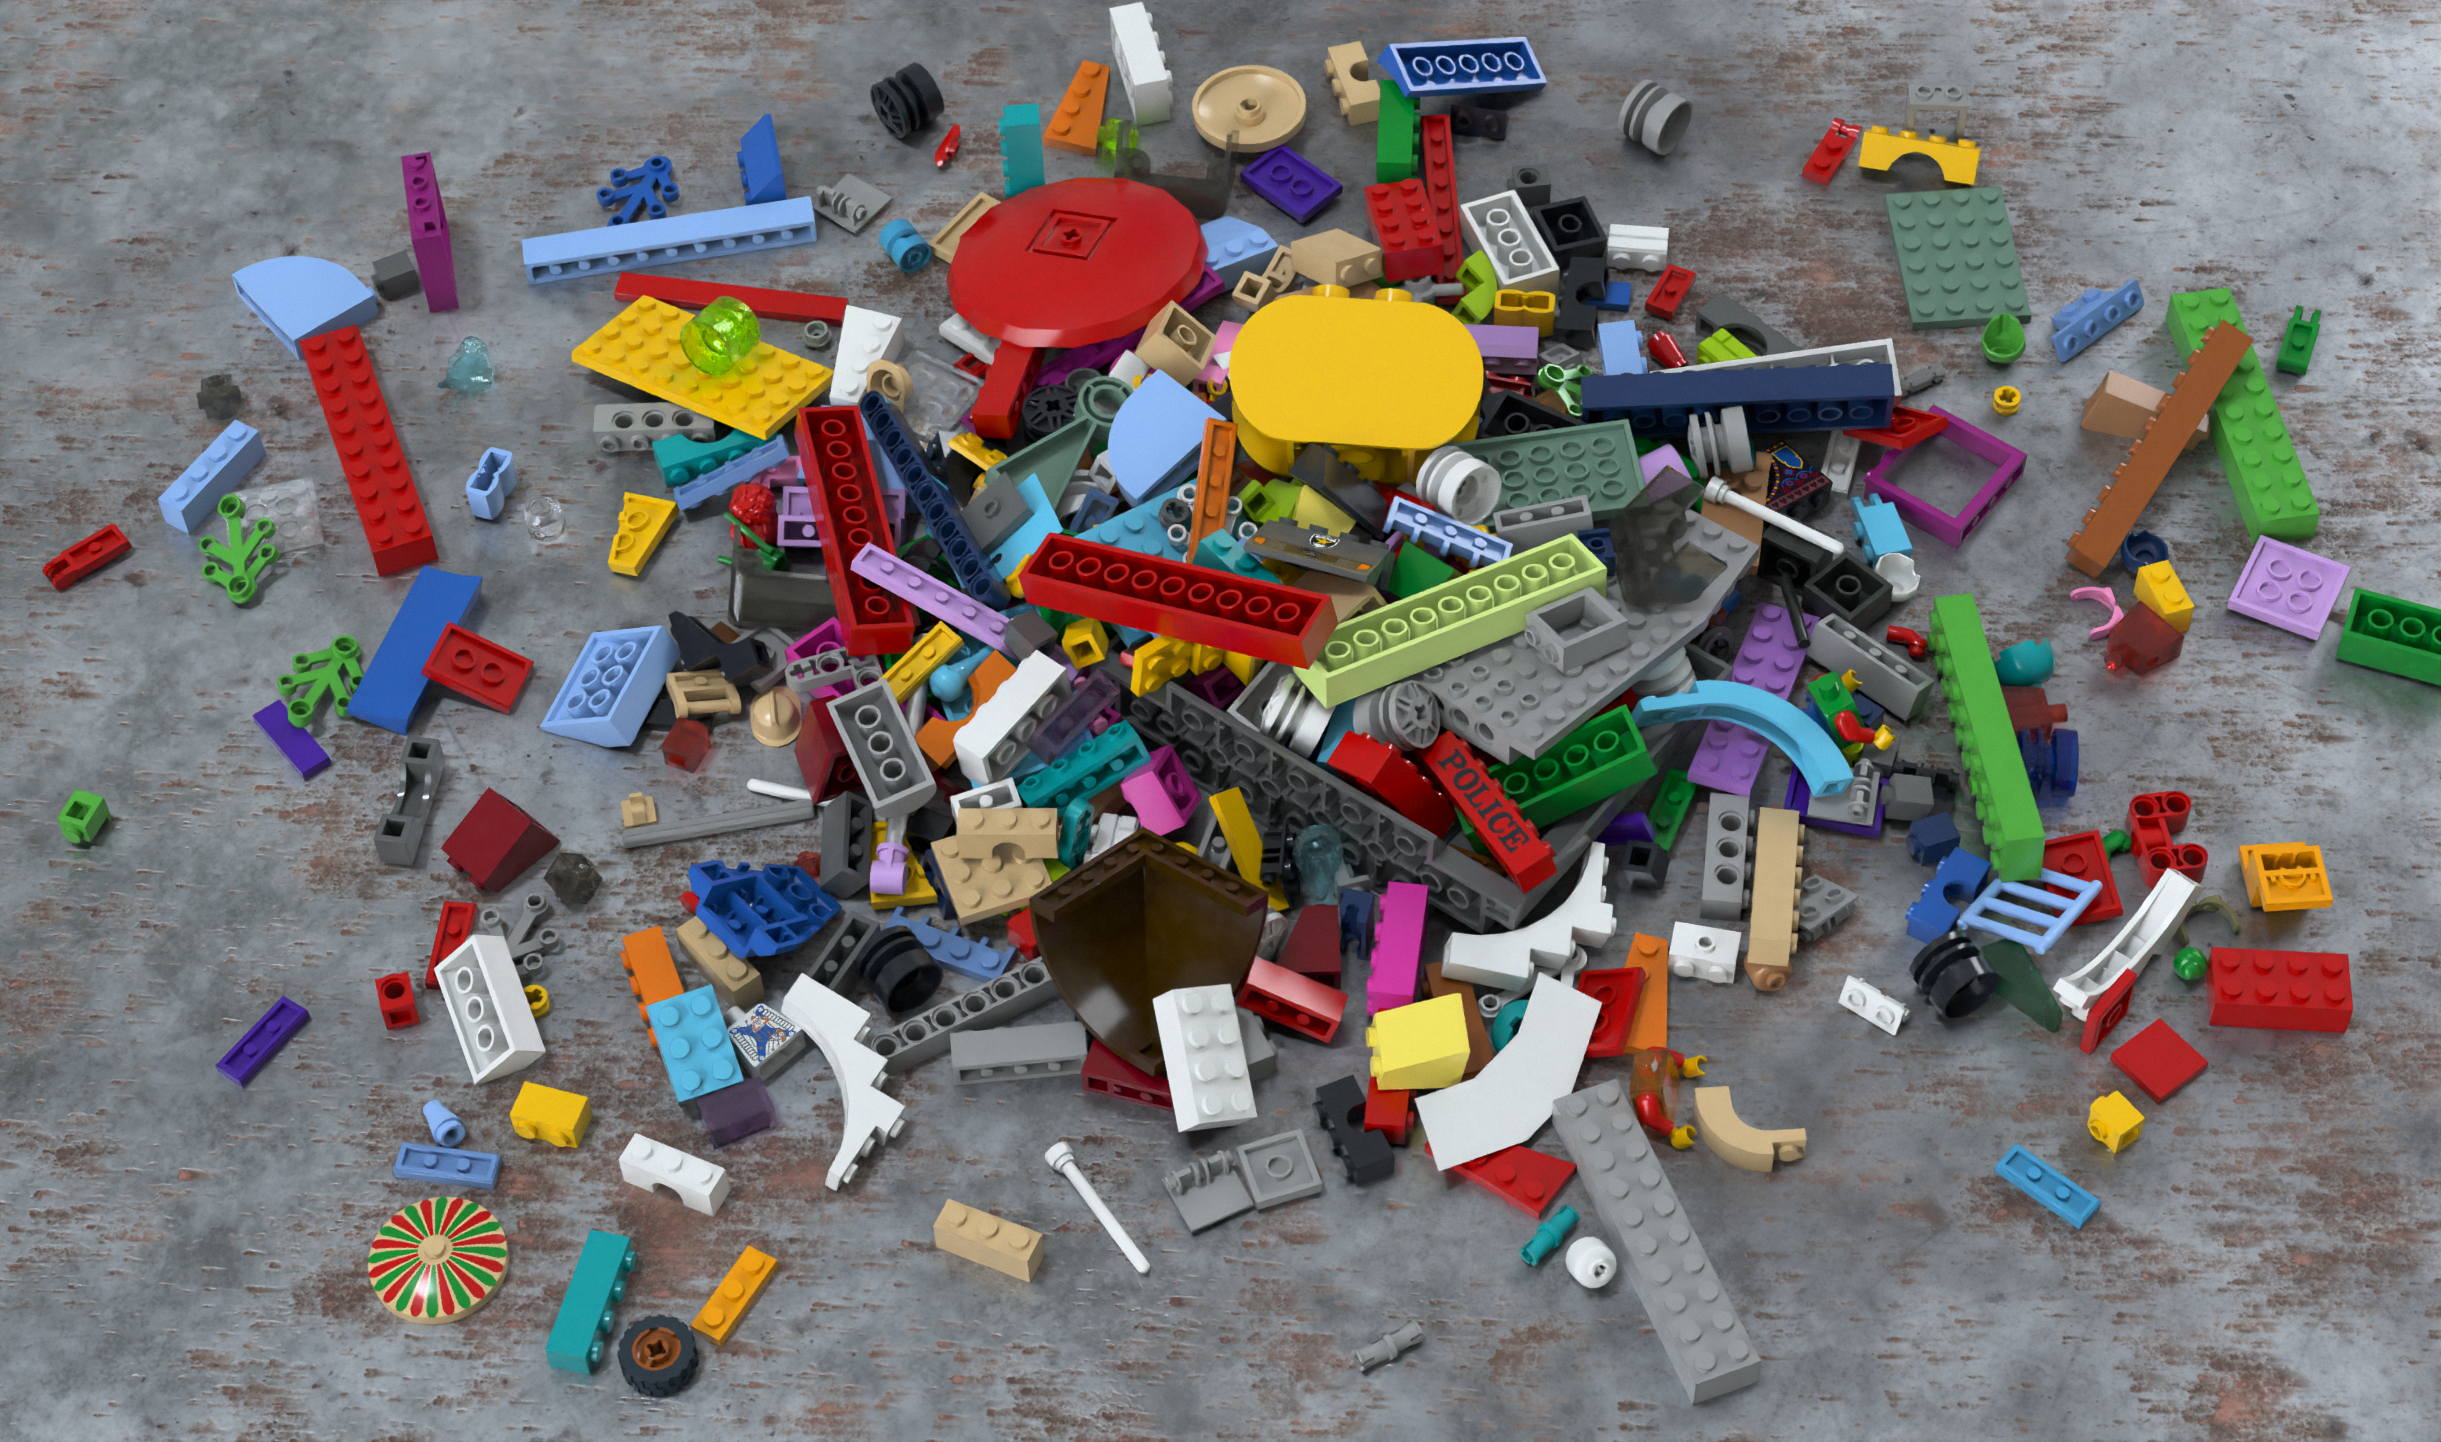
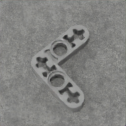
(856, 670)

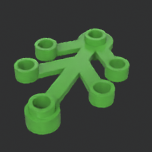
(1560, 381)
(239, 552)
(342, 651)

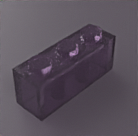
(1073, 717)

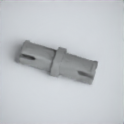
(1388, 1345)

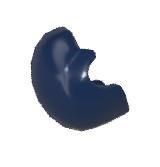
(2142, 550)

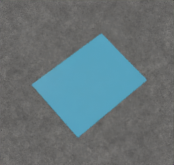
(1030, 534)

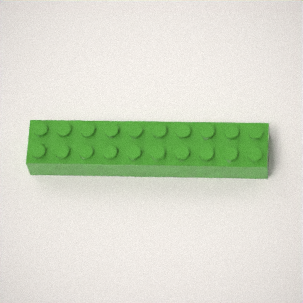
(2248, 427)
(1986, 738)

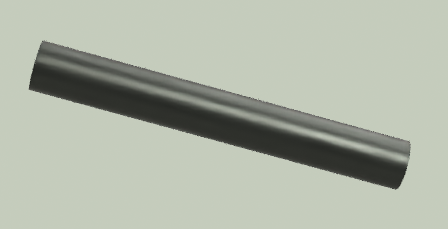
(1794, 611)

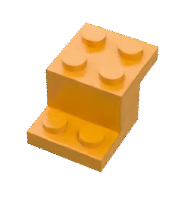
(2285, 876)

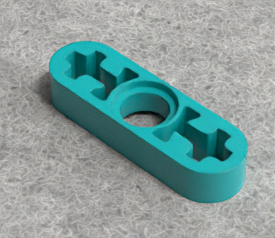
(1075, 833)

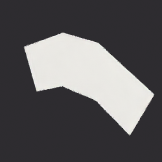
(1519, 1084)

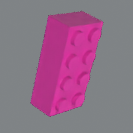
(1399, 947)

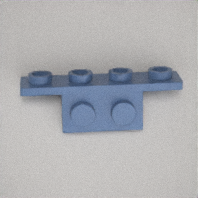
(2092, 317)

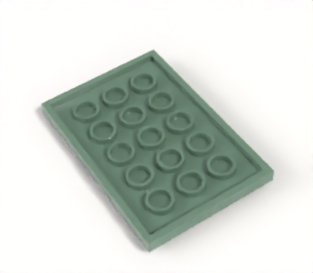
(1956, 257)
(1562, 465)

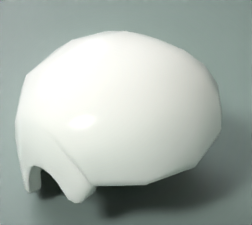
(1900, 573)

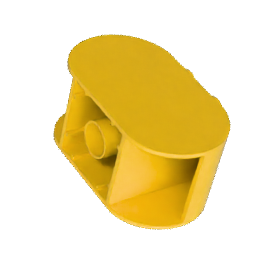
(1357, 374)

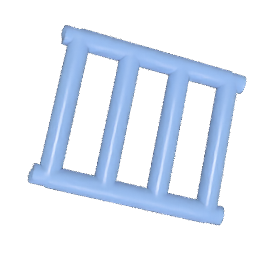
(2055, 926)

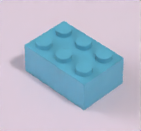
(694, 1044)

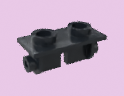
(1479, 121)

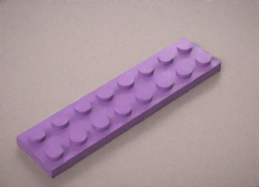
(1768, 660)

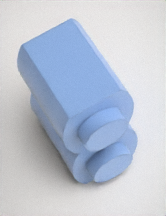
(491, 483)

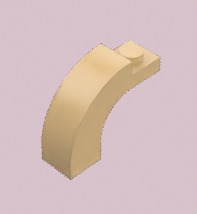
(1258, 291)
(1738, 1142)

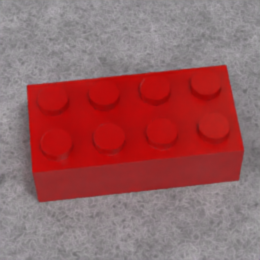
(1404, 229)
(1391, 781)
(2279, 989)

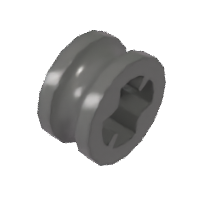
(1177, 507)

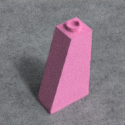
(1226, 337)

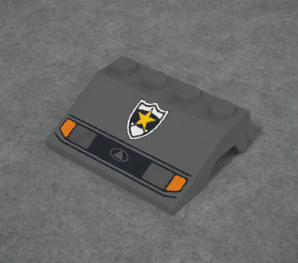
(1324, 553)

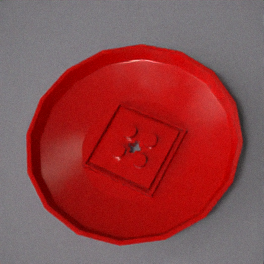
(1076, 262)

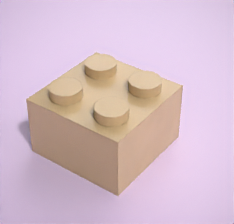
(1176, 344)

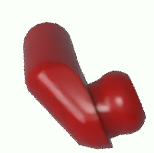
(1910, 637)

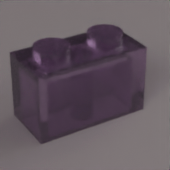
(736, 1112)

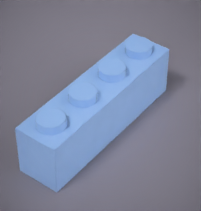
(1620, 348)
(211, 476)

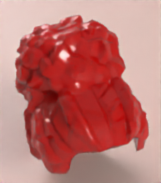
(756, 509)

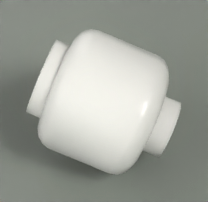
(1591, 1262)

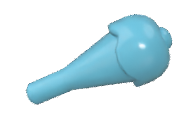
(949, 681)

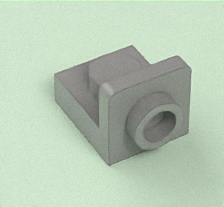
(1562, 356)
(1345, 878)

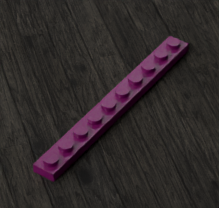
(1101, 353)

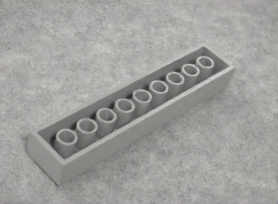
(1656, 1242)

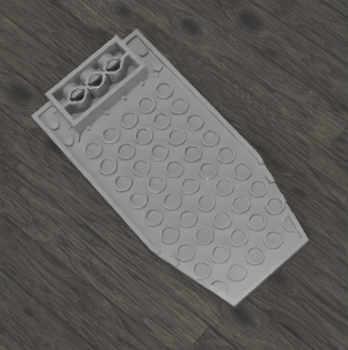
(1520, 704)

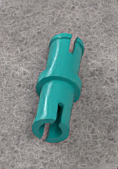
(1549, 1234)

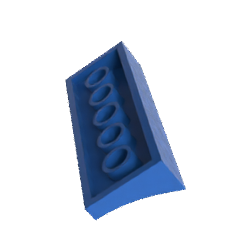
(1463, 67)
(393, 682)

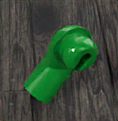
(2116, 840)

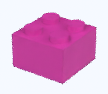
(1162, 792)

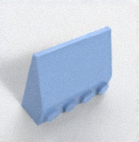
(1237, 248)
(613, 686)

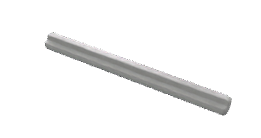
(718, 823)

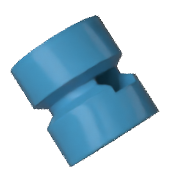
(905, 245)

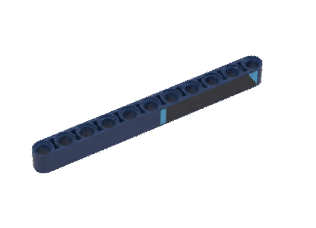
(934, 501)

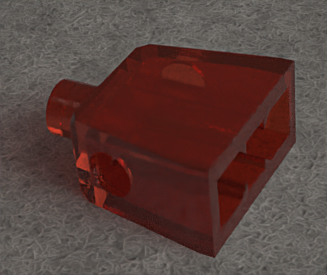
(2142, 641)
(2030, 709)

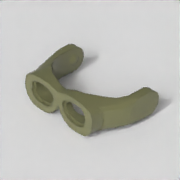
(2210, 904)

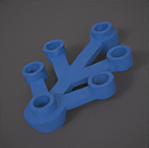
(654, 170)

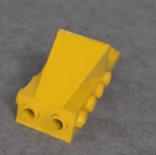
(1172, 657)

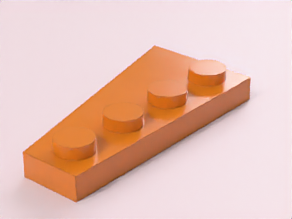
(1080, 111)
(1650, 1019)

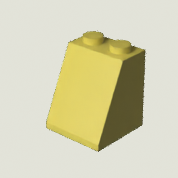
(1316, 510)
(1419, 1044)

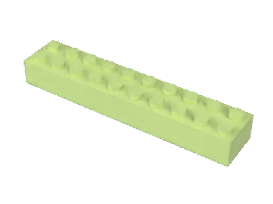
(1448, 620)

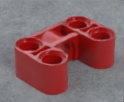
(2149, 825)

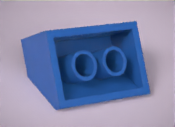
(761, 164)

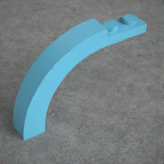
(1763, 713)

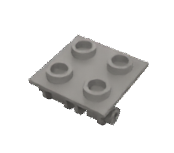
(850, 202)
(1856, 802)
(1822, 906)
(1207, 1190)

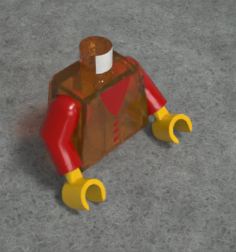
(1656, 1087)

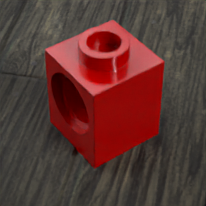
(400, 1010)

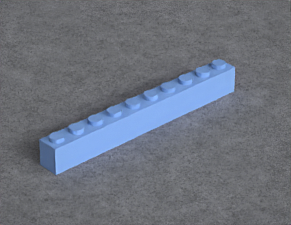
(669, 240)

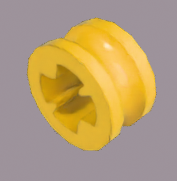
(2009, 393)
(532, 993)

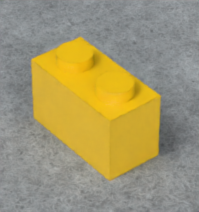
(2164, 594)
(550, 1115)

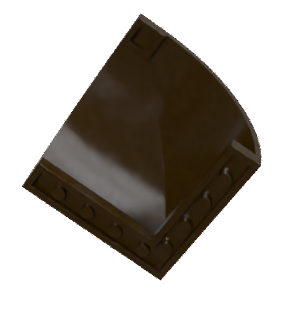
(1138, 927)

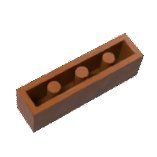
(1436, 986)

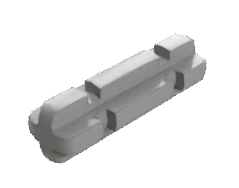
(1922, 378)

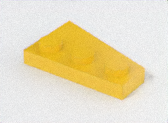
(640, 531)
(918, 887)

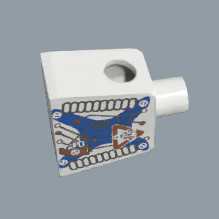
(763, 1039)

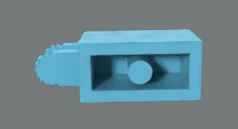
(1878, 529)

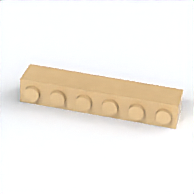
(1774, 887)

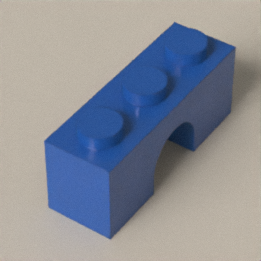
(1957, 877)

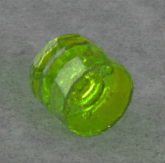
(720, 335)

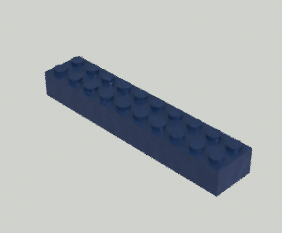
(1770, 398)

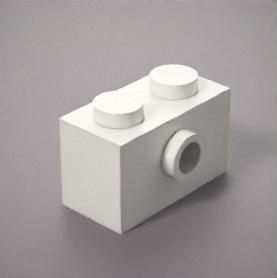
(1704, 952)

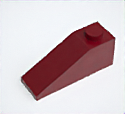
(1117, 1078)

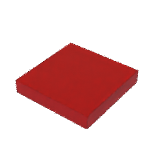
(2108, 1011)
(2159, 1061)

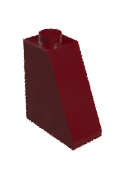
(1315, 946)

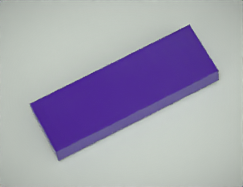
(291, 741)
(262, 1041)

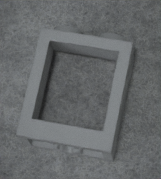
(1926, 98)
(1608, 634)

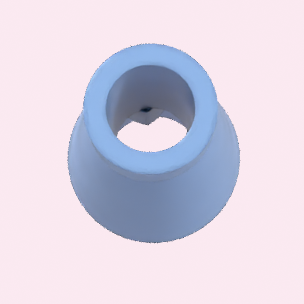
(444, 1125)

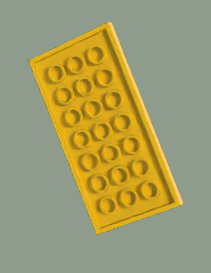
(753, 396)

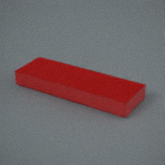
(454, 927)

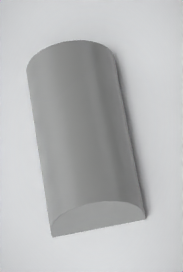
(883, 749)

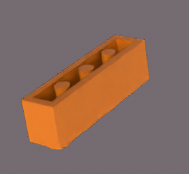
(652, 970)

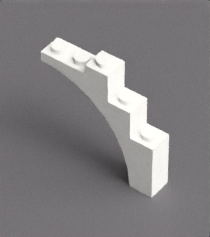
(2132, 948)
(1510, 957)
(839, 1032)

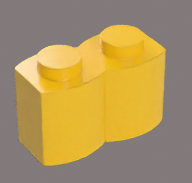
(1525, 310)

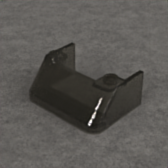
(1203, 197)
(1644, 542)
(775, 598)

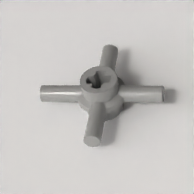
(1425, 290)

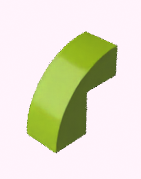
(1480, 280)

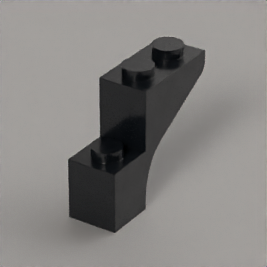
(704, 650)

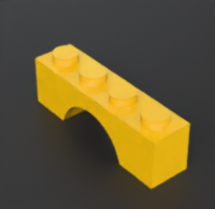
(1956, 160)

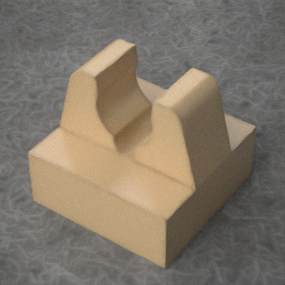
(638, 811)

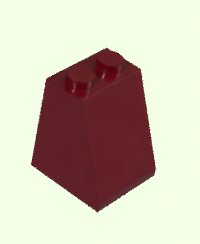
(823, 755)
(497, 842)

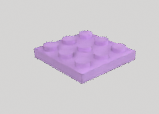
(2288, 587)

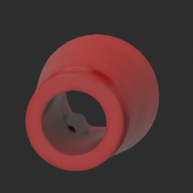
(1666, 351)

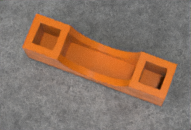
(937, 735)

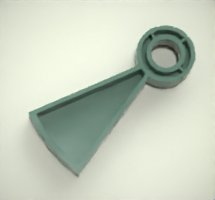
(1060, 453)

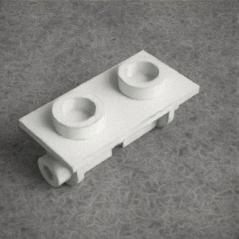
(1872, 1005)

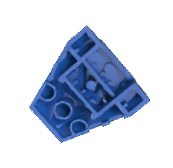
(760, 909)

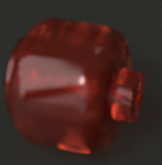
(809, 862)

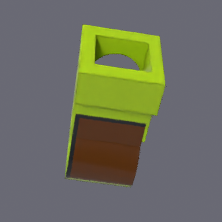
(1248, 492)

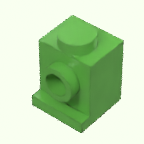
(83, 816)

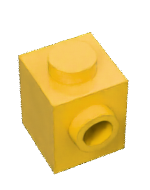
(1085, 642)
(2115, 1121)

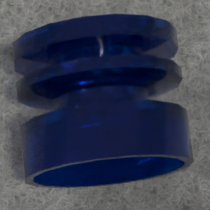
(2051, 761)

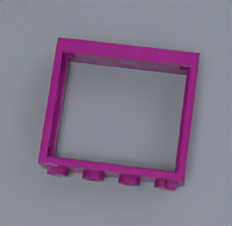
(429, 232)
(1932, 520)

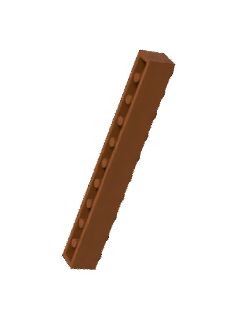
(2158, 449)

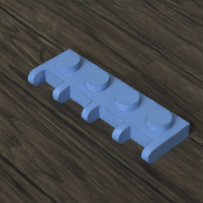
(722, 479)
(1445, 533)
(957, 953)

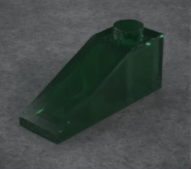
(2022, 983)

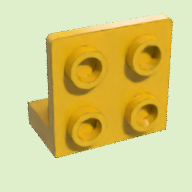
(972, 448)

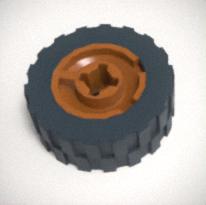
(665, 1371)

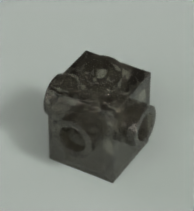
(219, 397)
(573, 878)

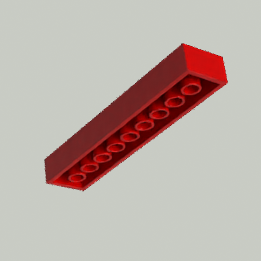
(368, 450)
(847, 517)
(1179, 600)

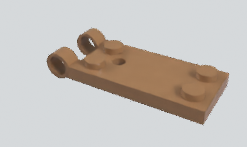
(1747, 484)

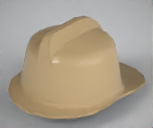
(890, 381)
(776, 716)

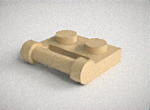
(702, 686)

